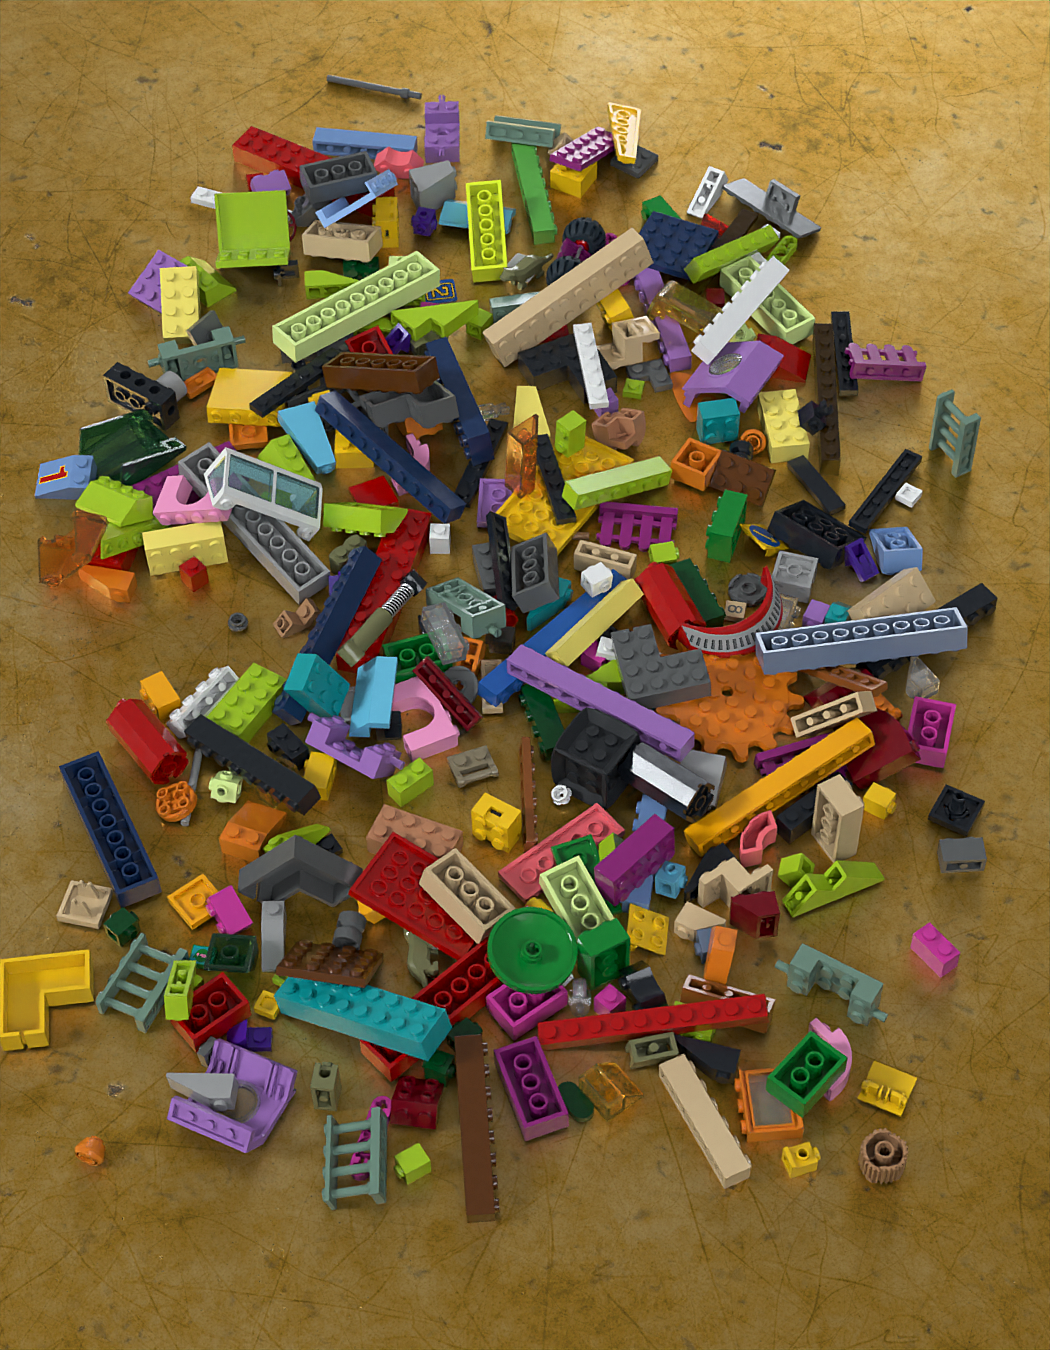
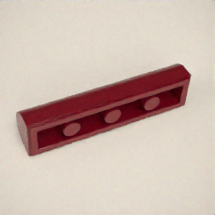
(447, 693)

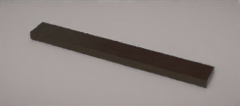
(737, 229)

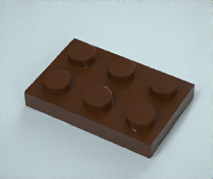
(742, 476)

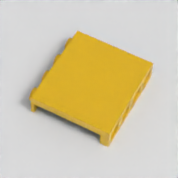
(238, 388)

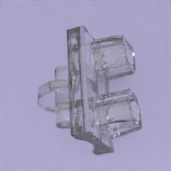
(579, 998)

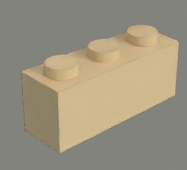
(592, 554)

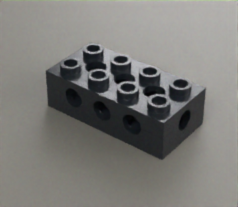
(136, 392)

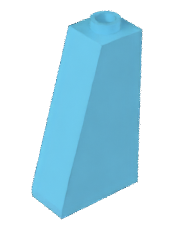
(309, 436)

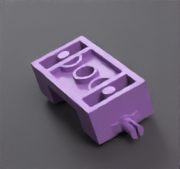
(442, 131)
(329, 736)

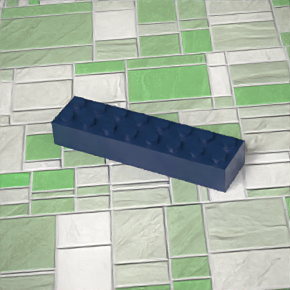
(470, 423)
(110, 829)

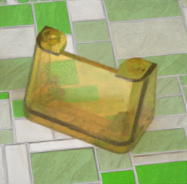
(683, 307)

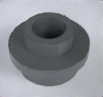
(237, 622)

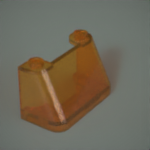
(69, 553)

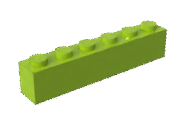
(725, 255)
(616, 483)

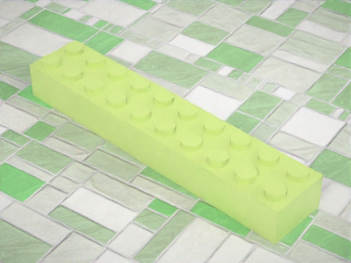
(355, 306)

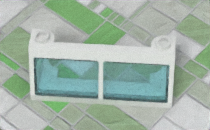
(265, 489)

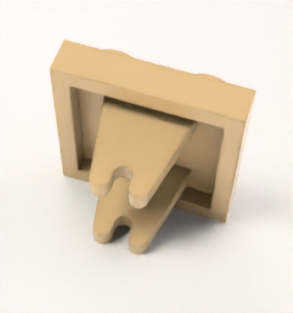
(84, 904)

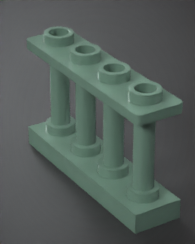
(522, 131)
(966, 431)
(154, 998)
(375, 1166)

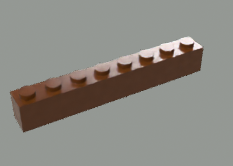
(475, 1129)

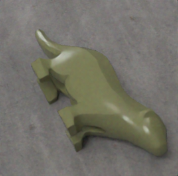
(525, 269)
(419, 958)

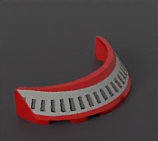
(738, 637)

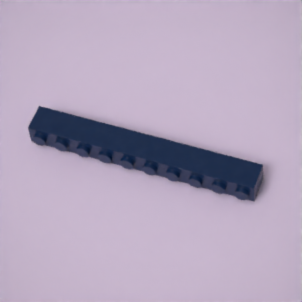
(390, 457)
(333, 621)

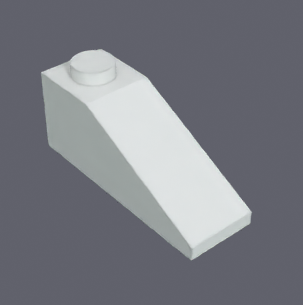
(708, 192)

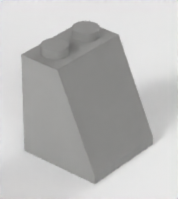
(432, 184)
(710, 768)

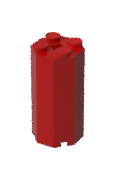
(667, 601)
(147, 741)

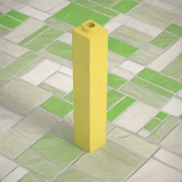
(595, 622)

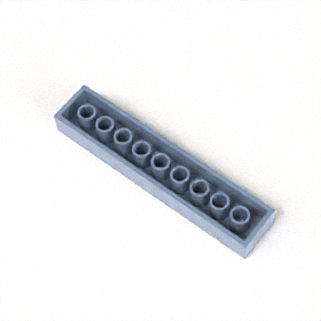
(861, 641)

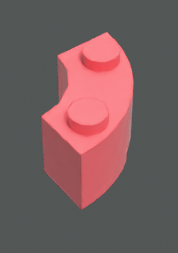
(397, 162)
(756, 838)

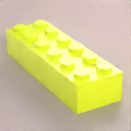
(486, 230)

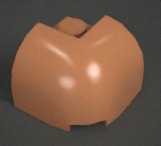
(620, 428)

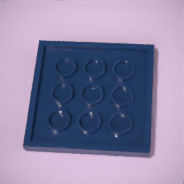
(675, 242)

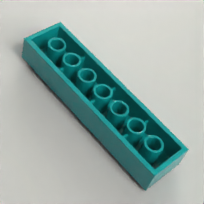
(367, 1014)

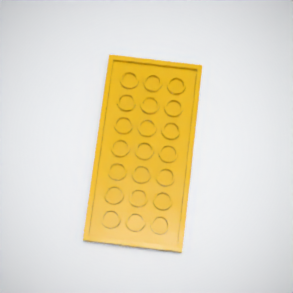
(533, 513)

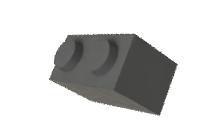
(961, 855)

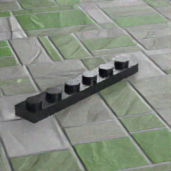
(842, 338)
(292, 385)
(471, 477)
(553, 481)
(885, 491)
(501, 558)

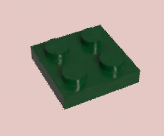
(360, 270)

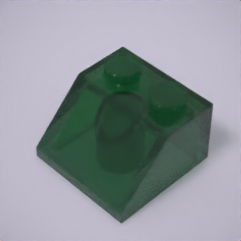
(232, 953)

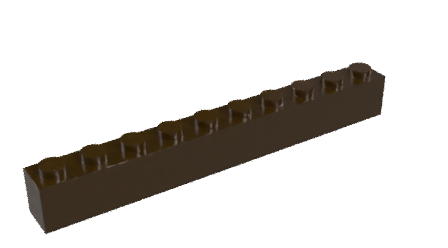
(826, 390)

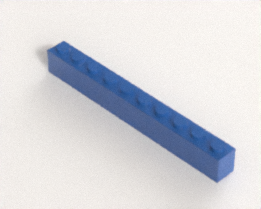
(500, 685)

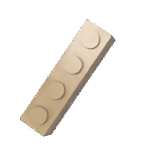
(833, 714)

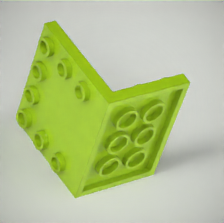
(252, 229)

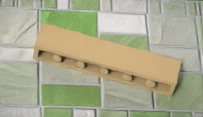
(705, 1121)

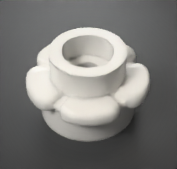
(557, 791)

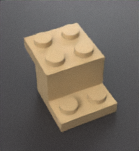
(627, 341)
(730, 880)

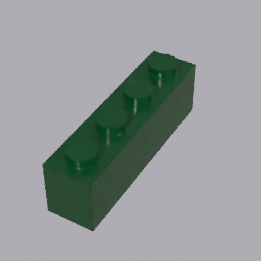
(699, 592)
(543, 718)

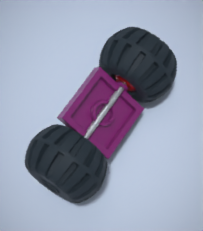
(580, 241)

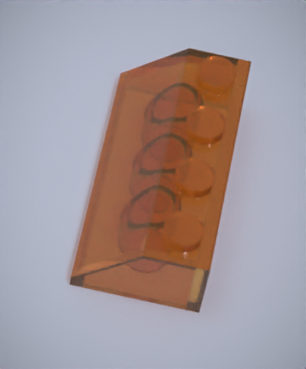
(522, 457)

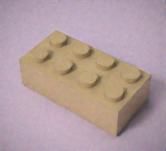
(342, 241)
(899, 595)
(837, 818)
(465, 894)

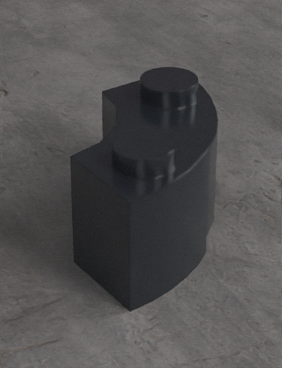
(641, 986)

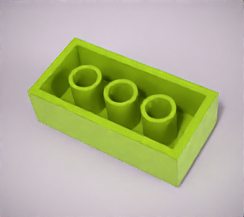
(248, 702)

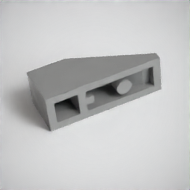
(273, 934)
(210, 1089)

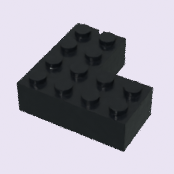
(559, 362)

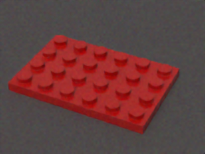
(394, 891)

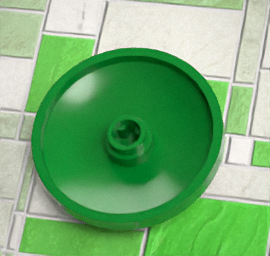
(532, 950)

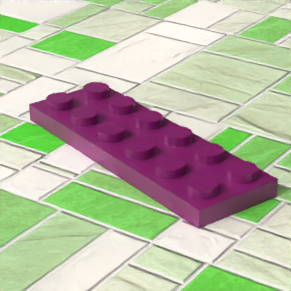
(585, 149)

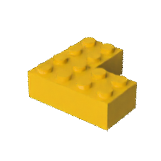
(32, 986)

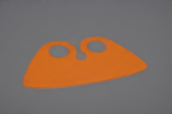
(679, 381)

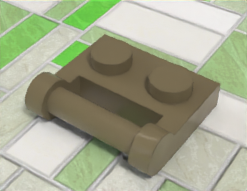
(470, 762)

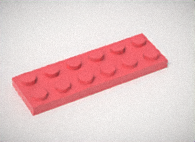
(524, 872)

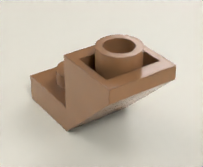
(294, 622)

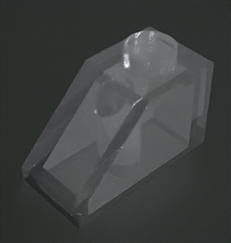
(921, 680)

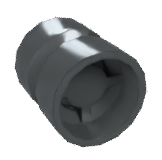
(349, 929)

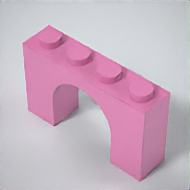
(172, 506)
(436, 736)

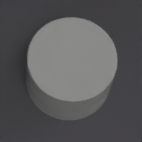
(173, 381)

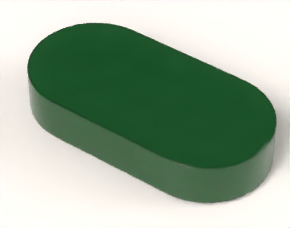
(576, 1102)

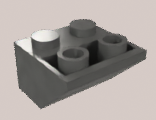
(305, 212)

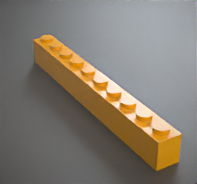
(780, 786)

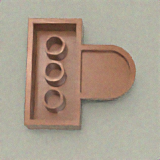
(425, 833)

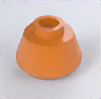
(755, 435)
(91, 1150)

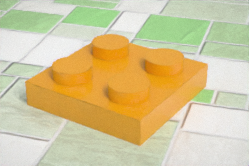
(191, 901)

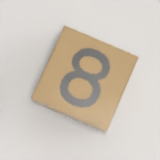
(735, 611)

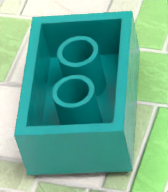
(316, 685)

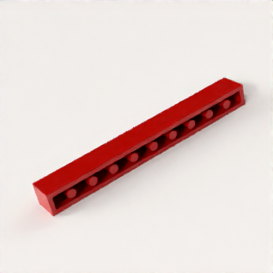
(653, 1021)

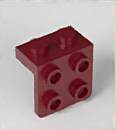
(416, 1102)

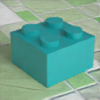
(718, 421)

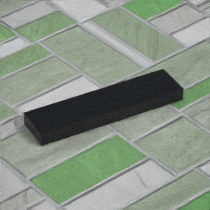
(816, 485)

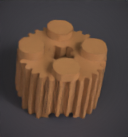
(883, 1156)

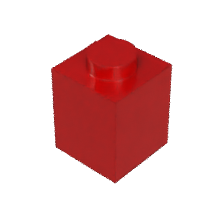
(194, 574)

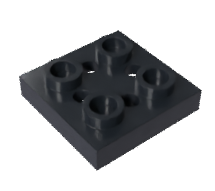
(959, 806)

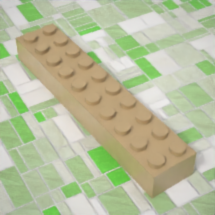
(568, 297)

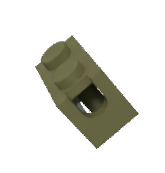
(651, 1050)
(324, 1083)

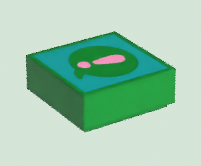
(199, 954)

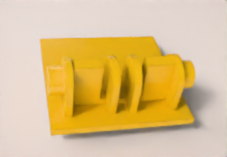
(647, 929)
(887, 1088)

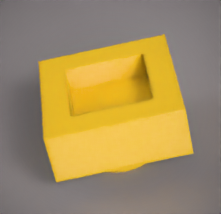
(267, 1005)

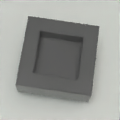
(205, 1051)

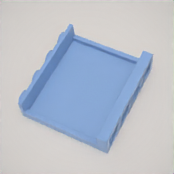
(340, 207)

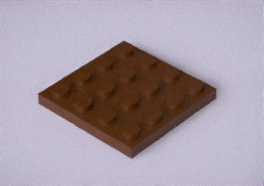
(330, 963)

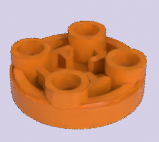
(175, 801)

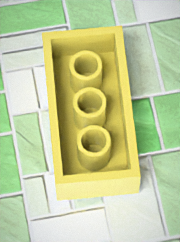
(179, 302)
(781, 425)
(173, 546)

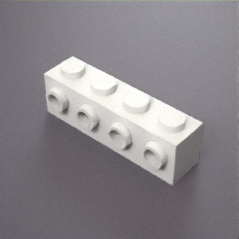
(203, 701)

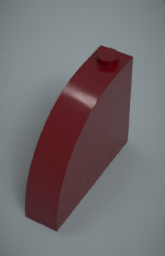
(891, 753)

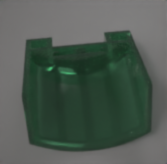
(128, 447)

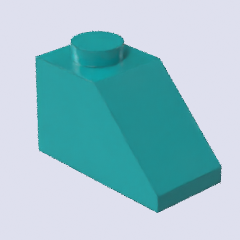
(837, 613)

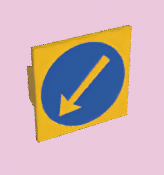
(764, 539)

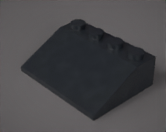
(813, 533)

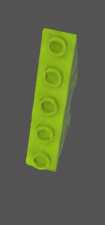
(441, 318)
(121, 539)
(607, 675)
(837, 882)

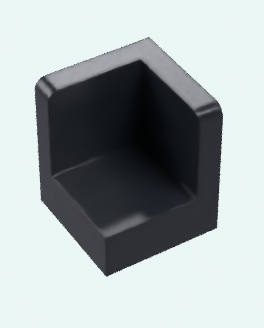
(395, 730)

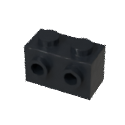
(286, 744)

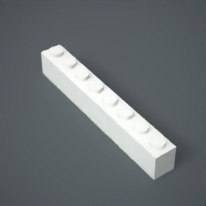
(739, 311)

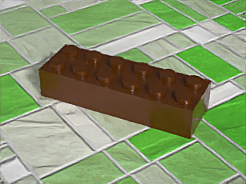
(381, 372)

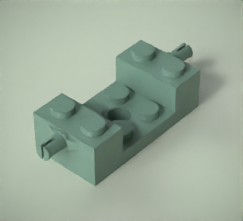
(215, 354)
(478, 610)
(830, 974)

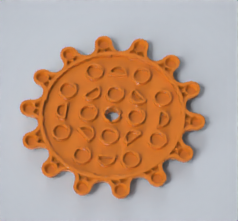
(747, 716)

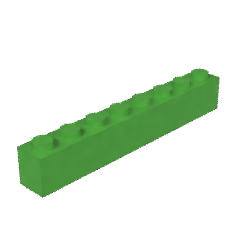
(533, 193)

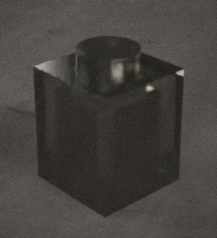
(504, 643)

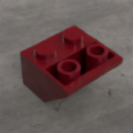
(755, 914)

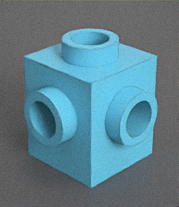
(670, 879)

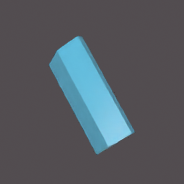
(456, 214)
(373, 696)

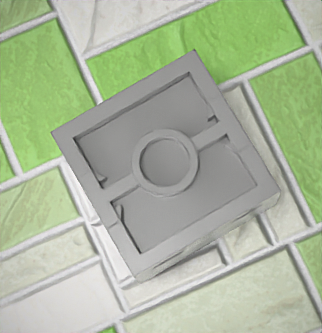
(795, 575)

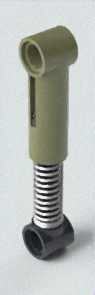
(381, 618)

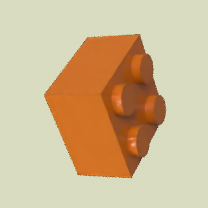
(695, 464)

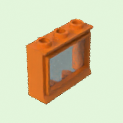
(762, 1113)

